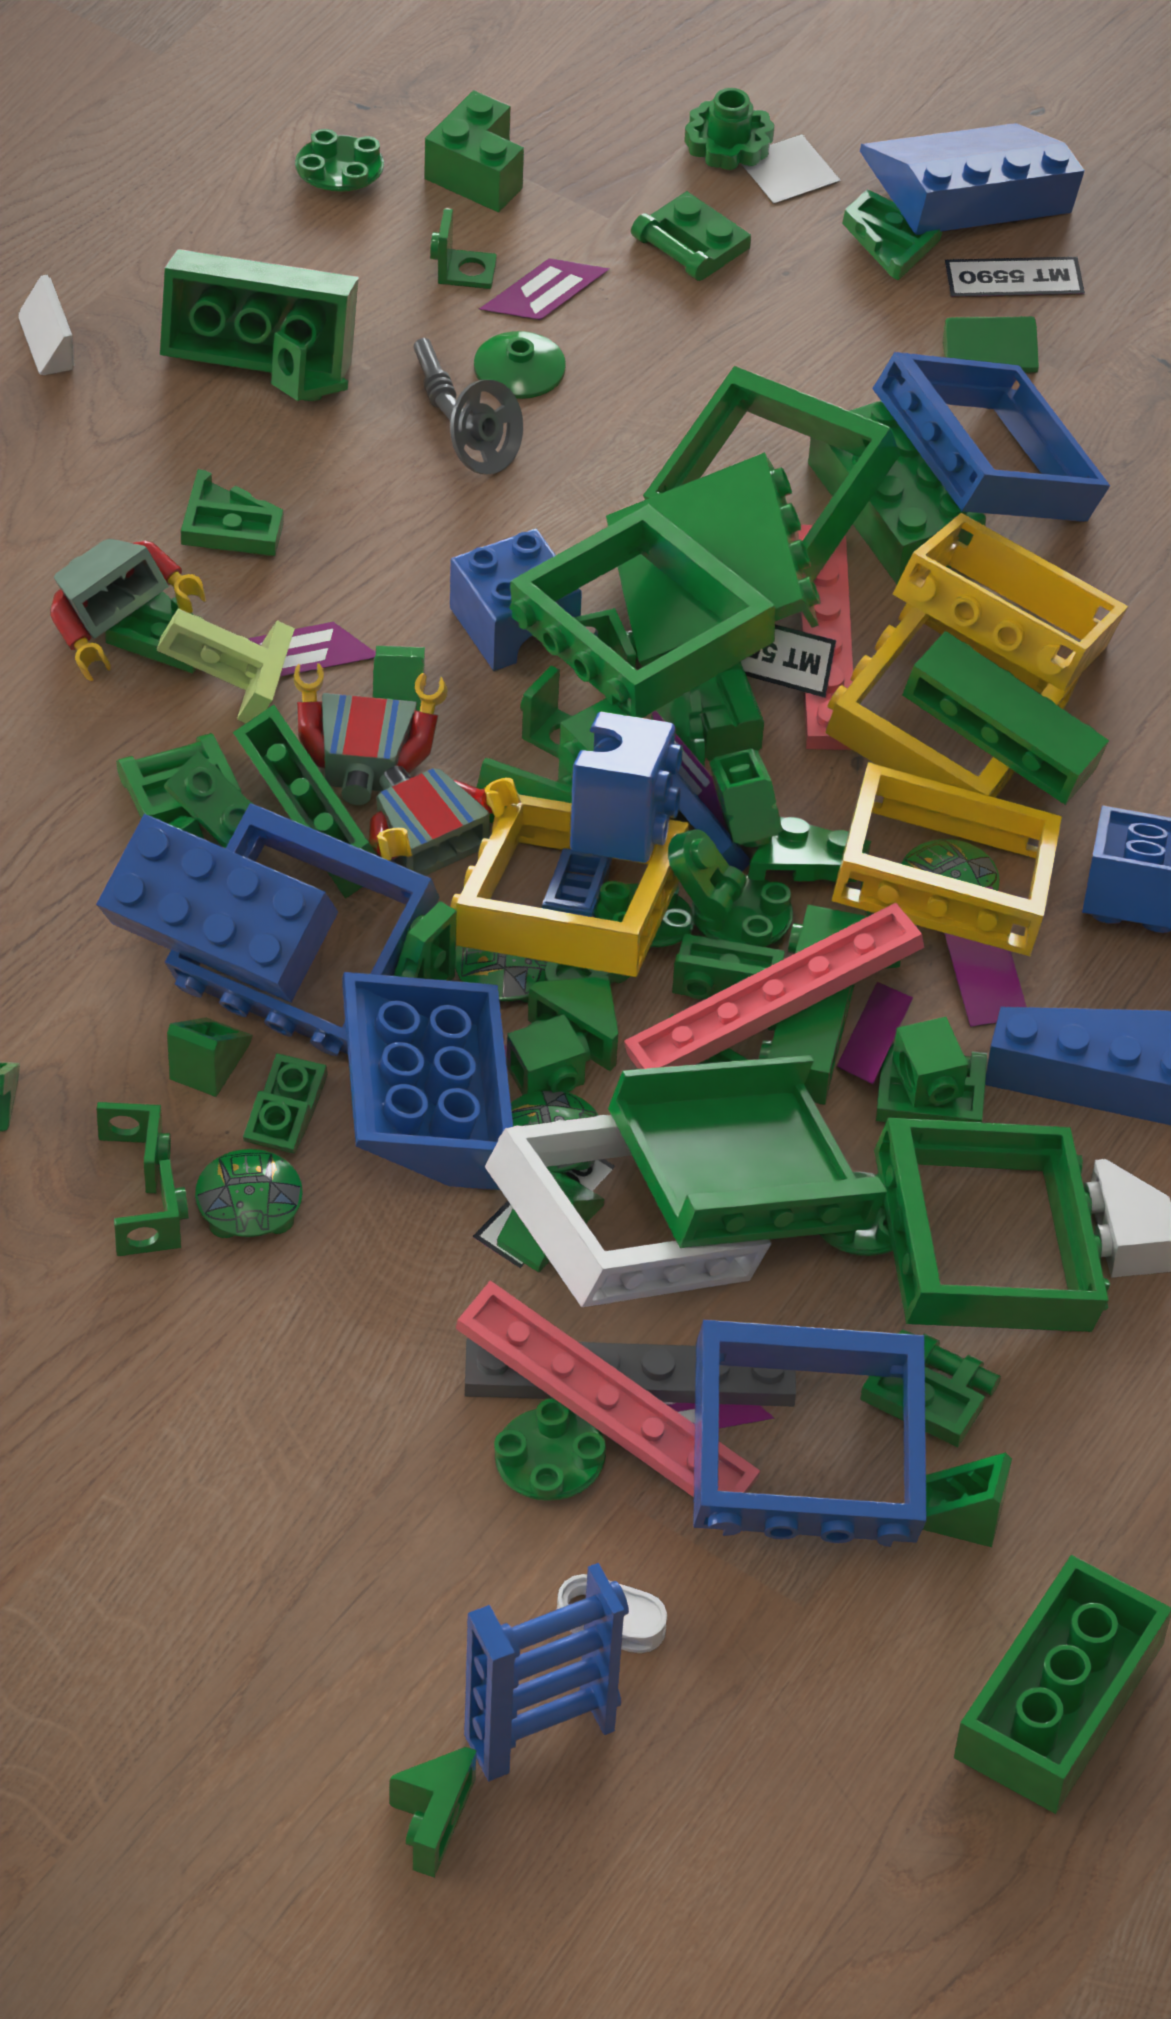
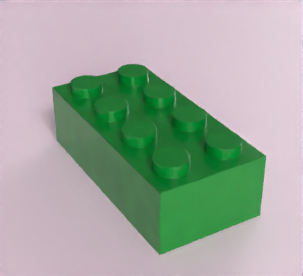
(232, 307)
(906, 505)
(1062, 1683)

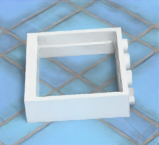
(589, 1271)

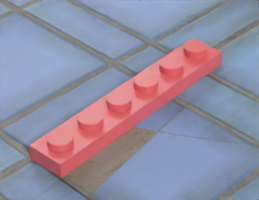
(833, 623)
(777, 991)
(594, 1390)

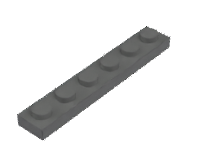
(660, 1369)

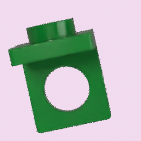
(451, 260)
(297, 384)
(612, 633)
(542, 712)
(148, 1131)
(165, 1223)

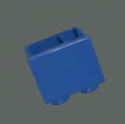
(483, 594)
(625, 788)

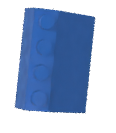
(976, 176)
(1131, 870)
(427, 1074)

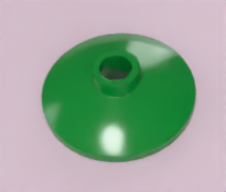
(522, 362)

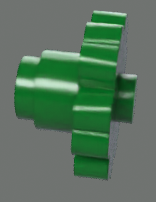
(729, 131)

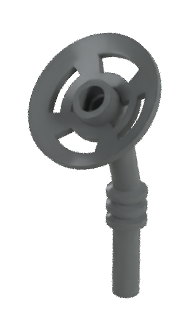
(476, 423)

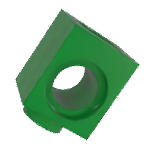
(930, 1062)

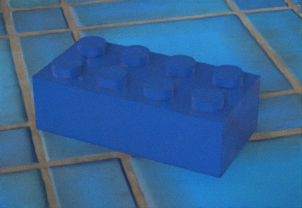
(217, 907)

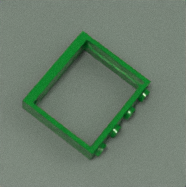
(805, 414)
(745, 612)
(996, 1146)

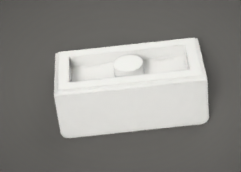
(47, 329)

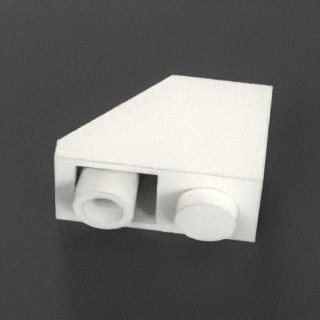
(1130, 1221)

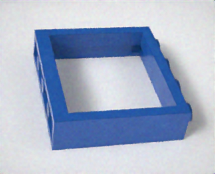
(916, 396)
(344, 860)
(811, 1351)

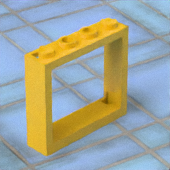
(1020, 578)
(898, 750)
(940, 900)
(550, 933)

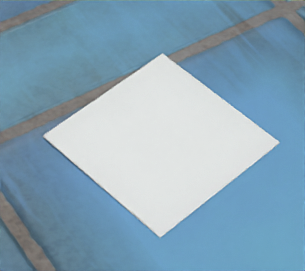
(791, 170)

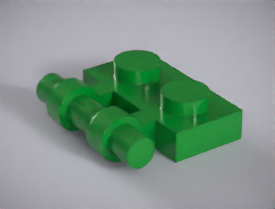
(949, 1403)

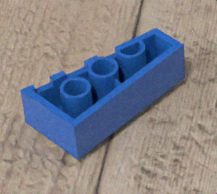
(1086, 1058)

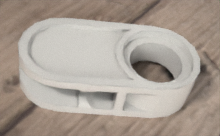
(643, 1625)

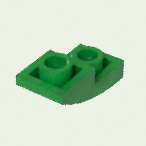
(286, 1103)

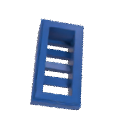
(577, 892)

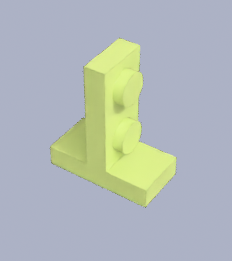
(230, 657)

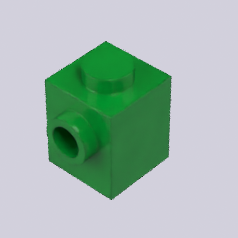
(547, 1056)

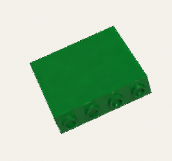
(745, 525)
(740, 1152)

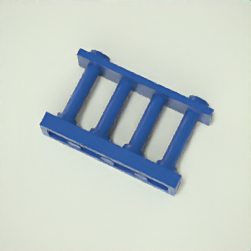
(497, 1666)

